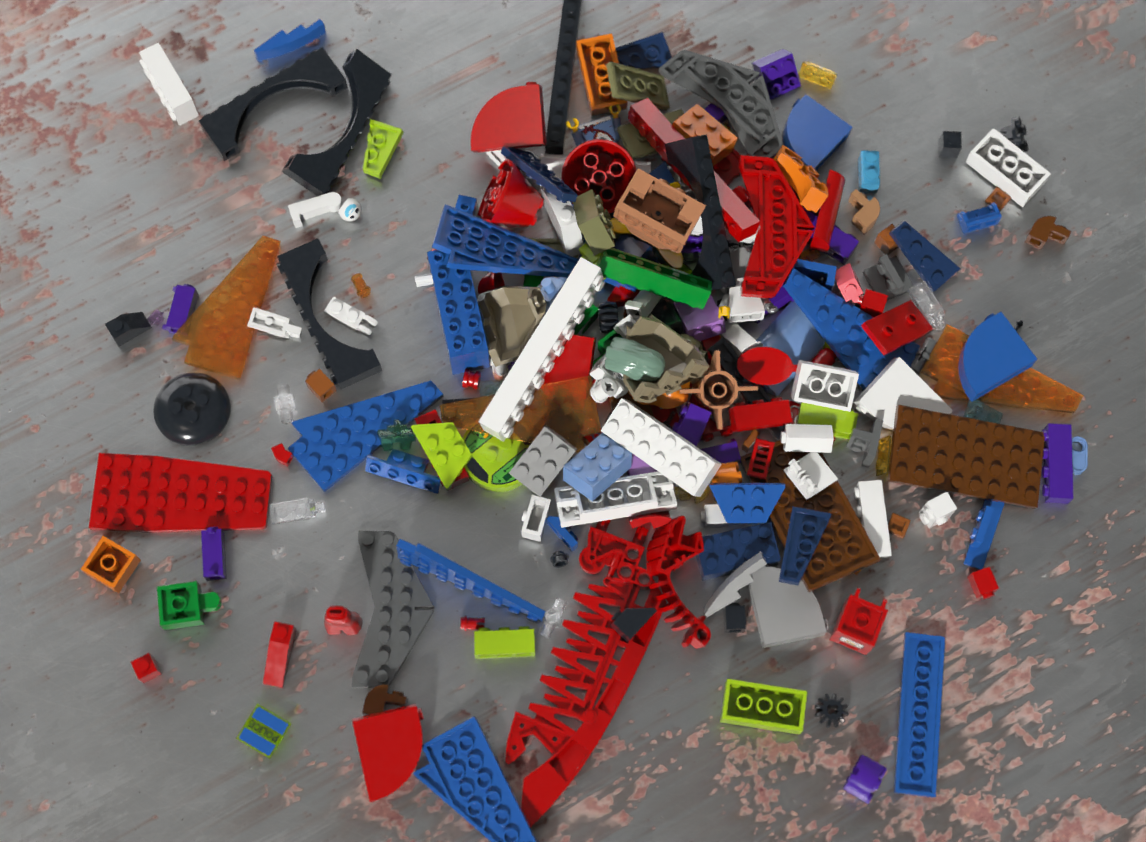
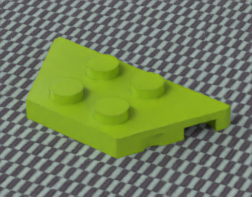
(444, 449)

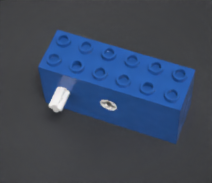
(458, 313)

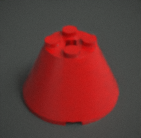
(595, 156)
(510, 199)

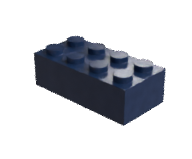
(730, 549)

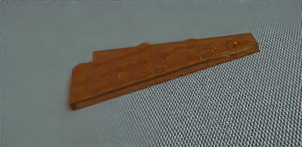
(219, 328)
(1025, 390)
(560, 405)

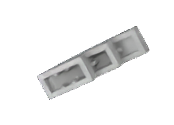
(729, 589)

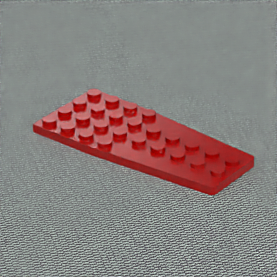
(177, 495)

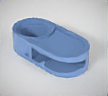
(1079, 458)

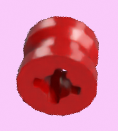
(471, 379)

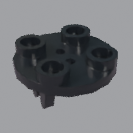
(1015, 133)

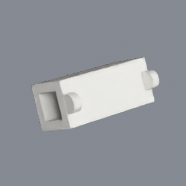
(739, 339)
(807, 438)

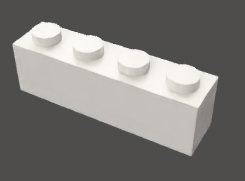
(873, 515)

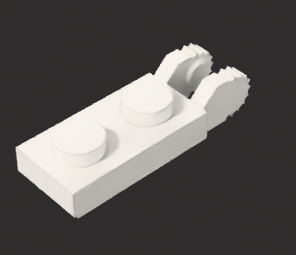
(349, 316)

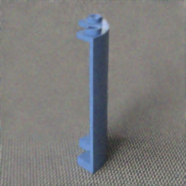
(795, 337)

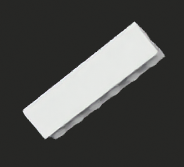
(624, 498)

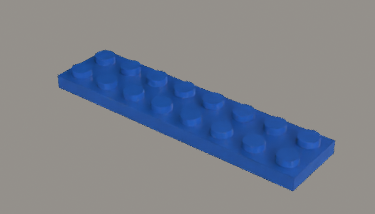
(919, 715)

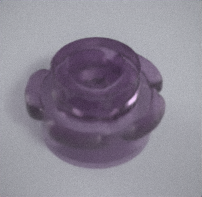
(156, 318)

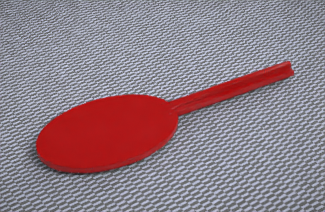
(765, 365)

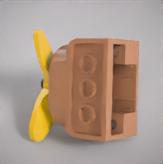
(658, 215)

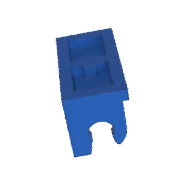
(979, 218)

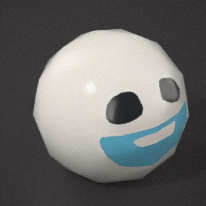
(350, 210)

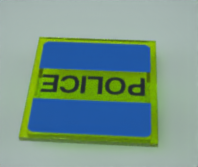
(263, 731)

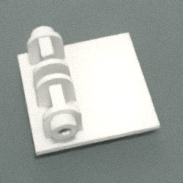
(810, 474)

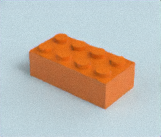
(593, 57)

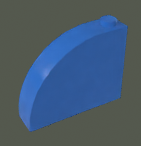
(814, 132)
(992, 356)

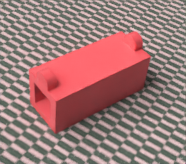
(848, 283)

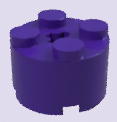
(864, 778)

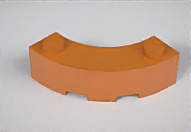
(802, 179)

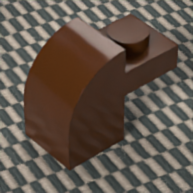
(1044, 229)
(379, 698)

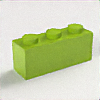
(841, 420)
(504, 642)

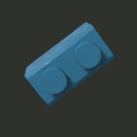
(868, 172)

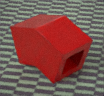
(282, 455)

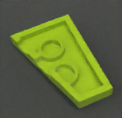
(380, 148)

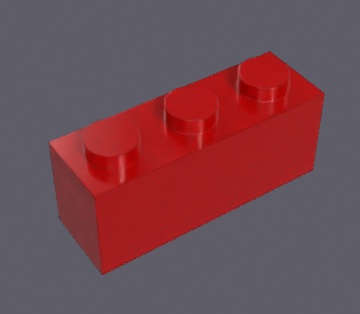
(760, 414)

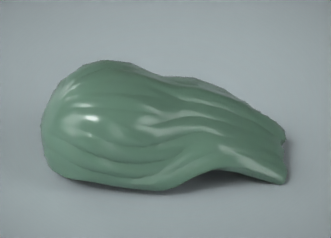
(634, 360)

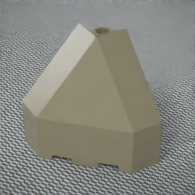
(510, 319)
(682, 359)

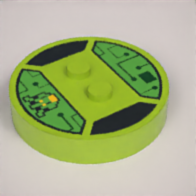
(493, 461)

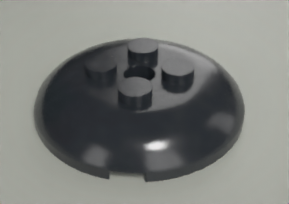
(194, 425)

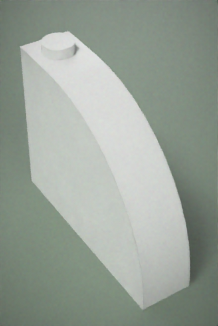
(564, 222)
(897, 386)

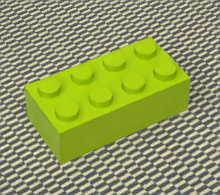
(763, 706)

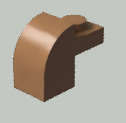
(867, 211)

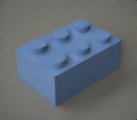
(597, 466)

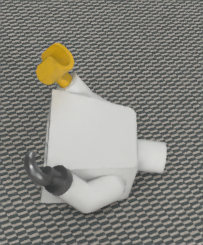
(743, 308)

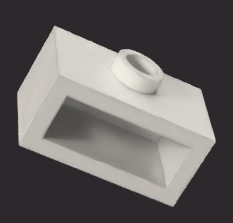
(937, 510)
(535, 518)

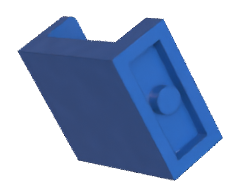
(816, 270)

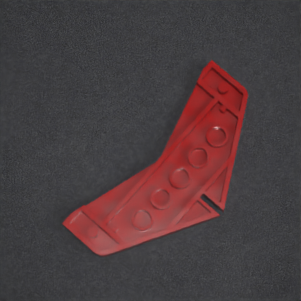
(779, 232)

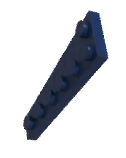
(530, 163)

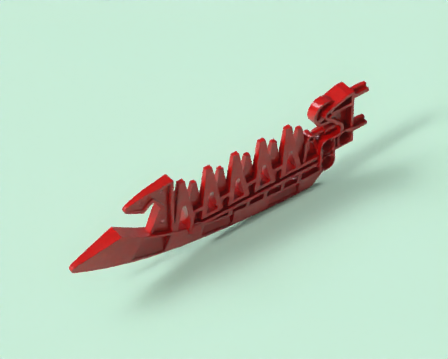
(574, 747)

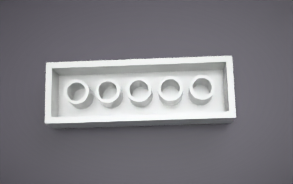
(661, 447)

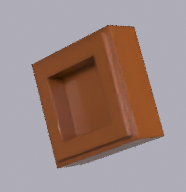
(999, 197)
(750, 441)
(898, 525)

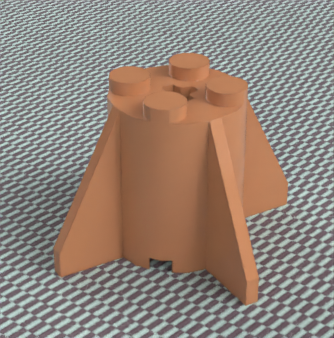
(725, 391)

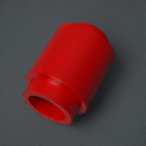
(825, 357)

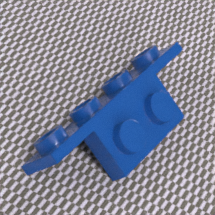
(404, 469)
(983, 533)

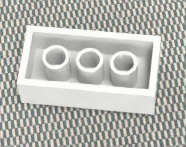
(167, 84)
(1008, 167)

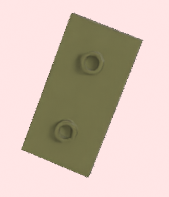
(636, 85)
(635, 143)

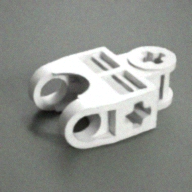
(607, 382)

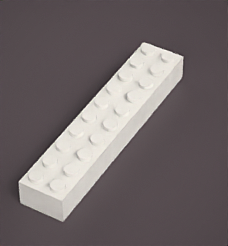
(542, 350)

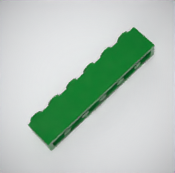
(655, 278)

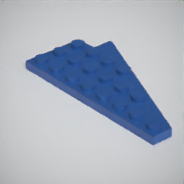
(490, 248)
(841, 328)
(346, 435)
(445, 569)
(473, 784)

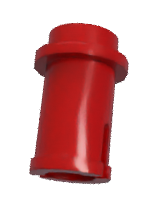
(470, 623)

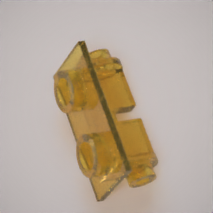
(817, 75)
(884, 452)

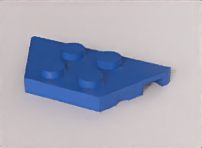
(746, 500)

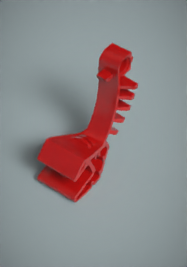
(665, 554)

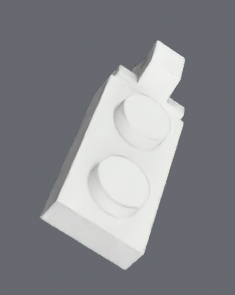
(273, 324)

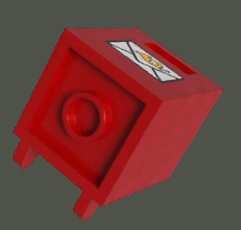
(859, 623)

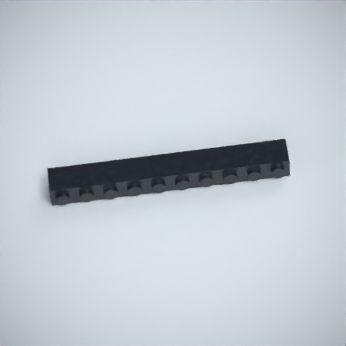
(563, 77)

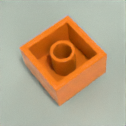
(110, 564)

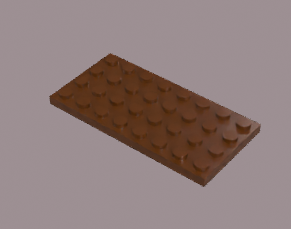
(966, 456)
(844, 543)

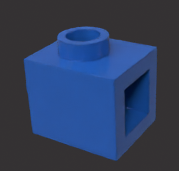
(467, 204)

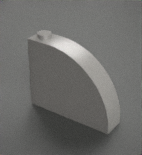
(784, 610)

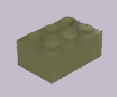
(594, 222)

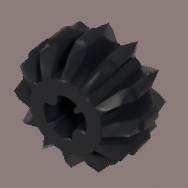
(608, 316)
(833, 718)

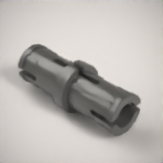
(923, 355)

